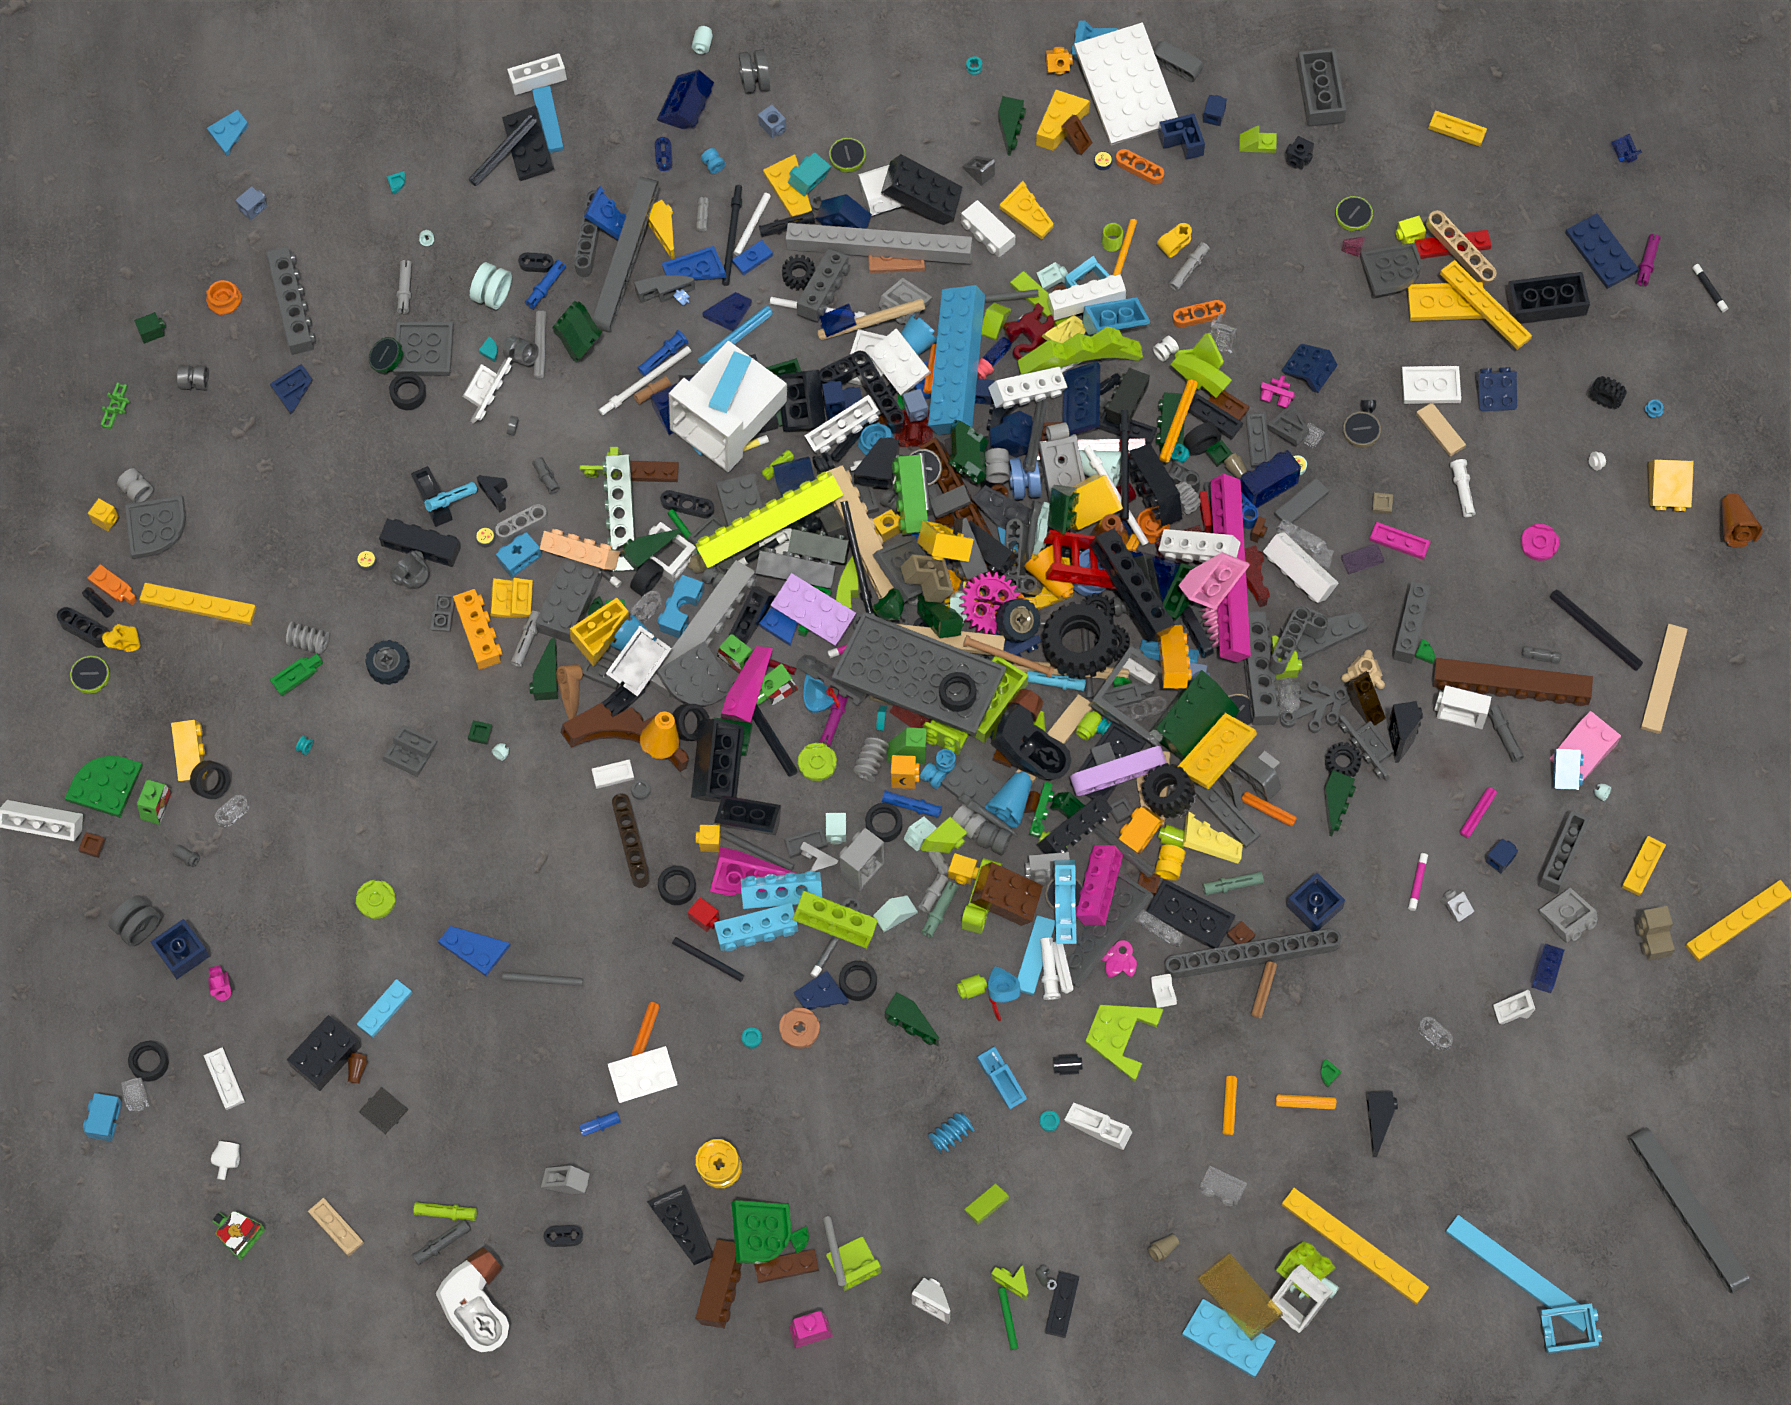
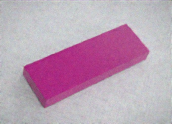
(1399, 540)

